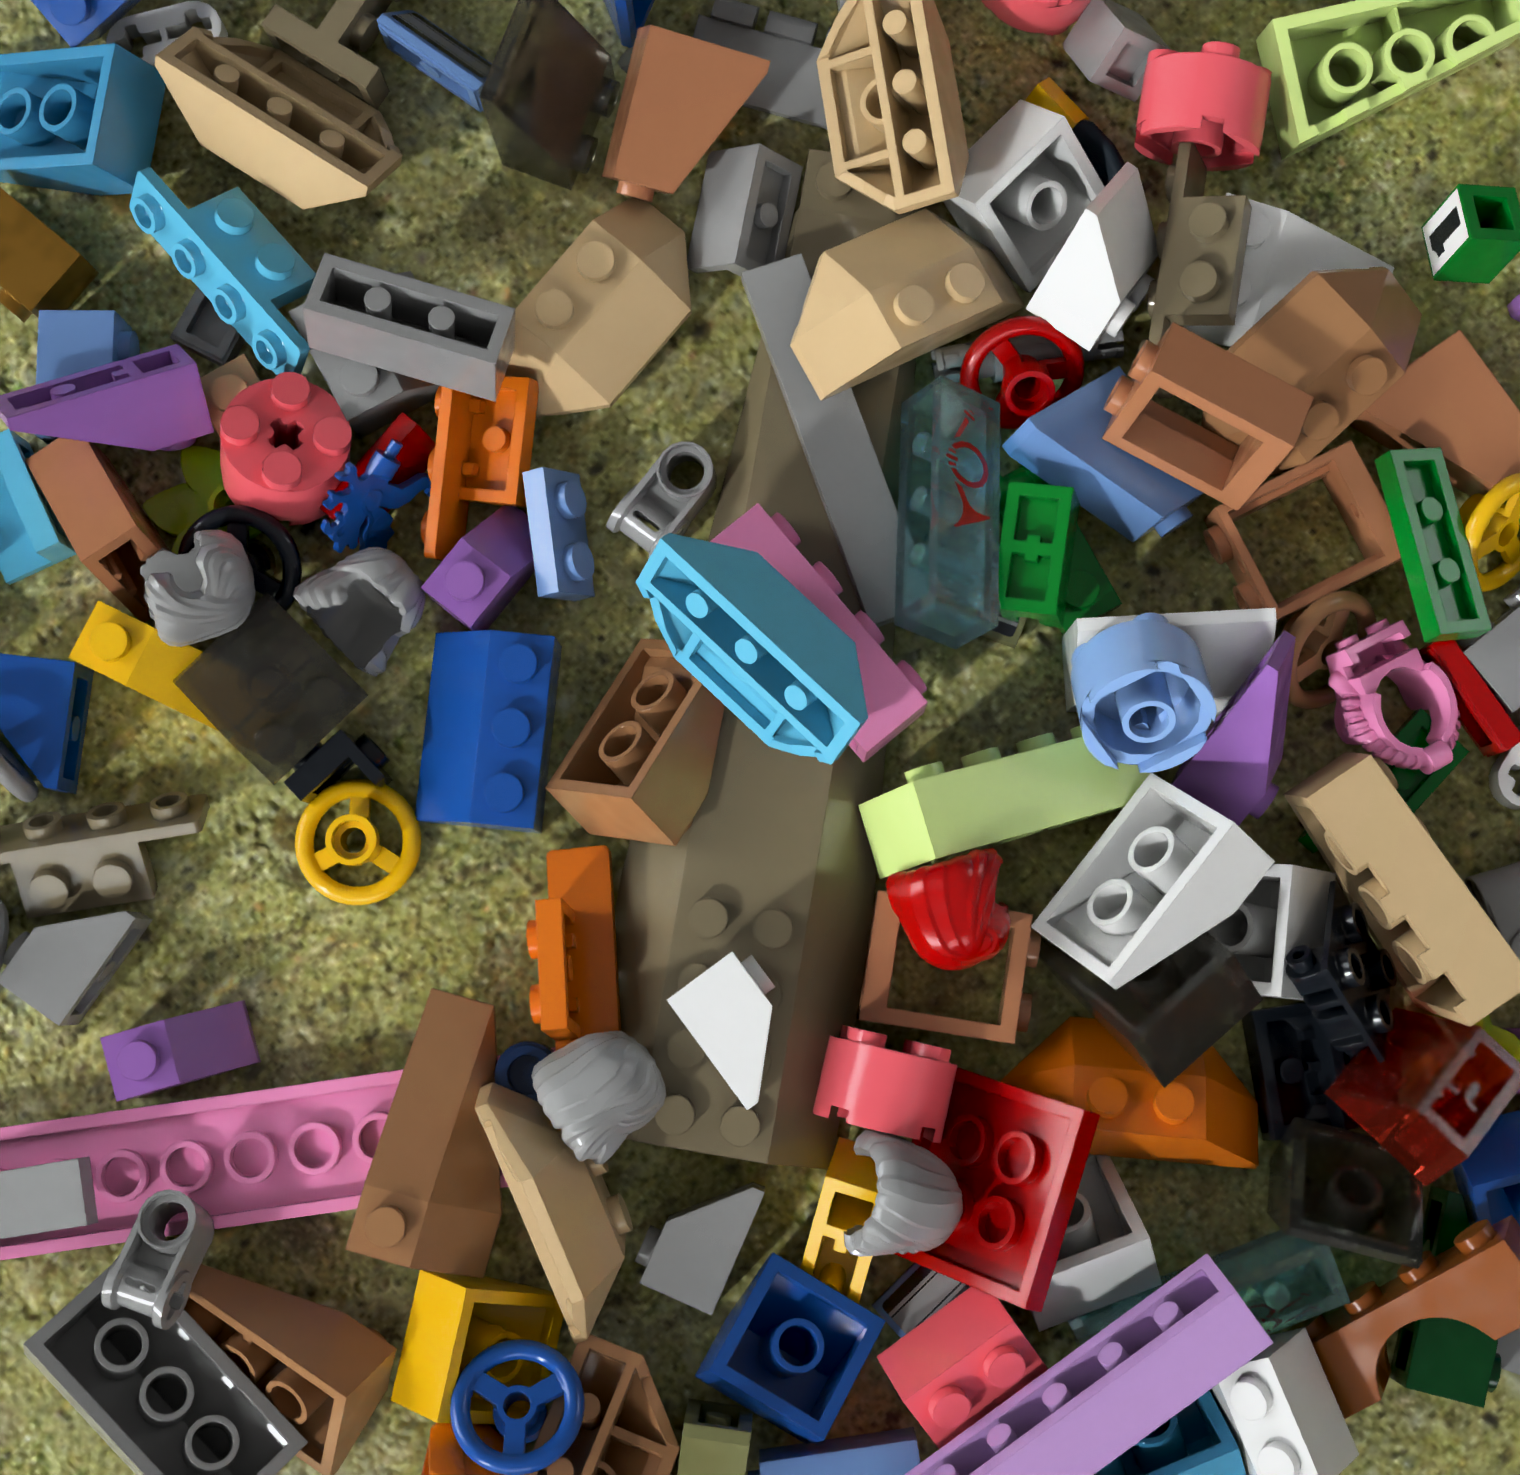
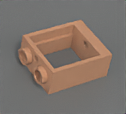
(1221, 386)
(1358, 505)
(878, 969)

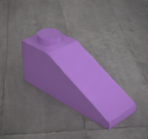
(129, 403)
(1245, 741)

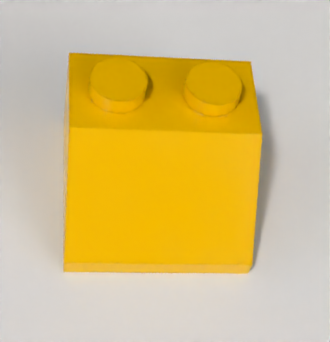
(457, 1320)

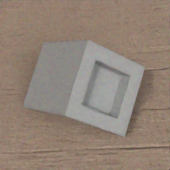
(1112, 47)

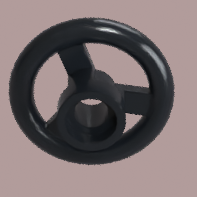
(262, 559)

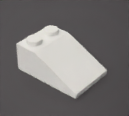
(1277, 258)
(1152, 884)

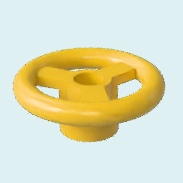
(1495, 527)
(336, 851)

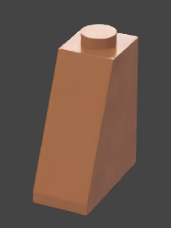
(674, 108)
(1455, 405)
(98, 517)

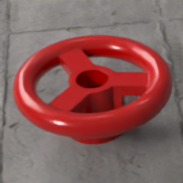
(1024, 399)

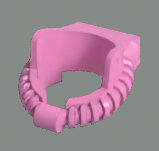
(1358, 715)

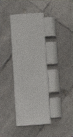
(792, 80)

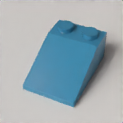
(78, 118)

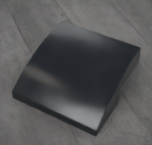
(1292, 1069)

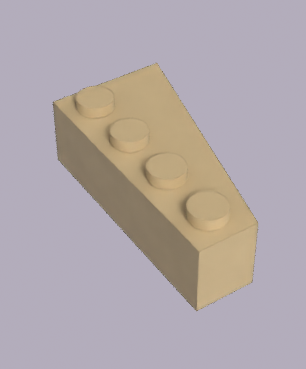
(1408, 890)

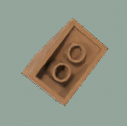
(643, 752)

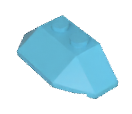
(757, 645)

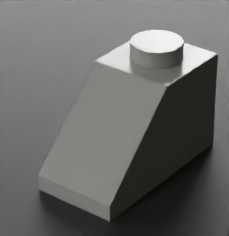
(70, 962)
(699, 1247)

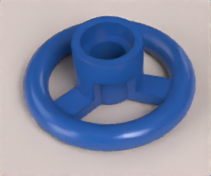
(525, 1429)

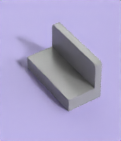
(743, 210)

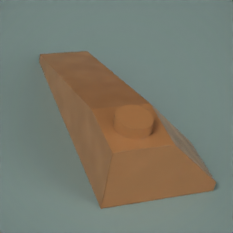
(434, 1175)
(301, 1355)

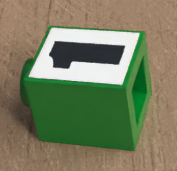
(1473, 233)

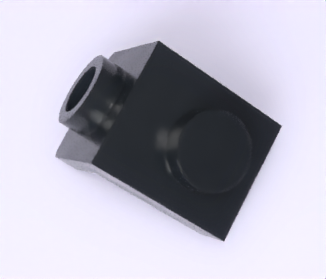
(331, 761)

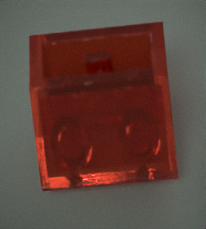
(1432, 1092)

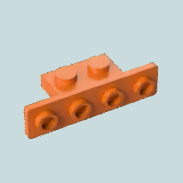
(477, 458)
(575, 947)

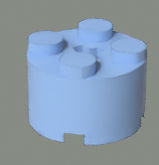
(1142, 694)

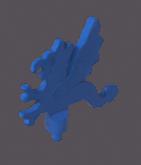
(365, 498)

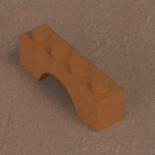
(1466, 1283)

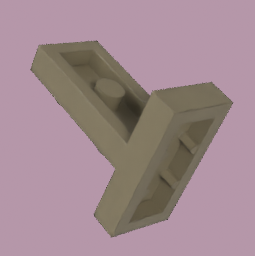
(335, 44)

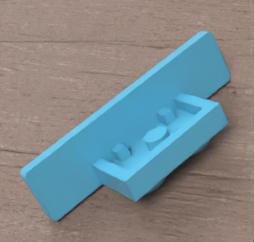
(234, 262)

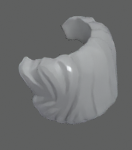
(199, 591)
(364, 605)
(599, 1092)
(914, 1203)

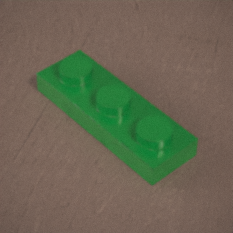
(1432, 544)

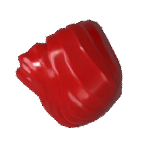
(952, 909)

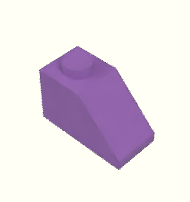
(484, 569)
(179, 1050)

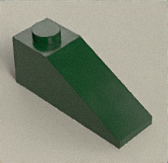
(1444, 1353)

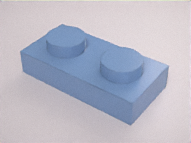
(559, 534)

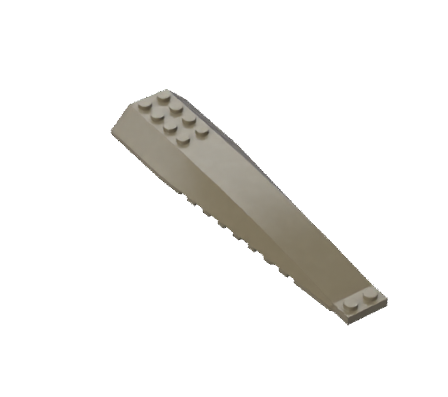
(779, 841)

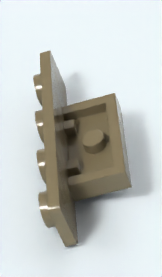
(1198, 252)
(94, 854)

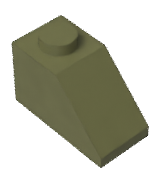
(715, 1439)

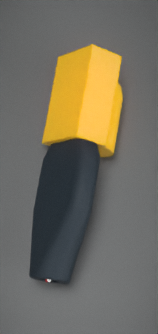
(1095, 143)

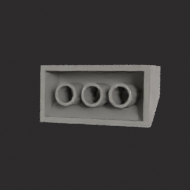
(159, 1394)

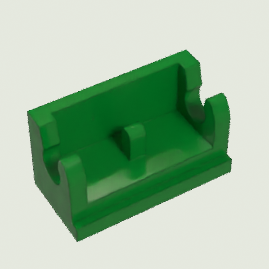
(1037, 551)

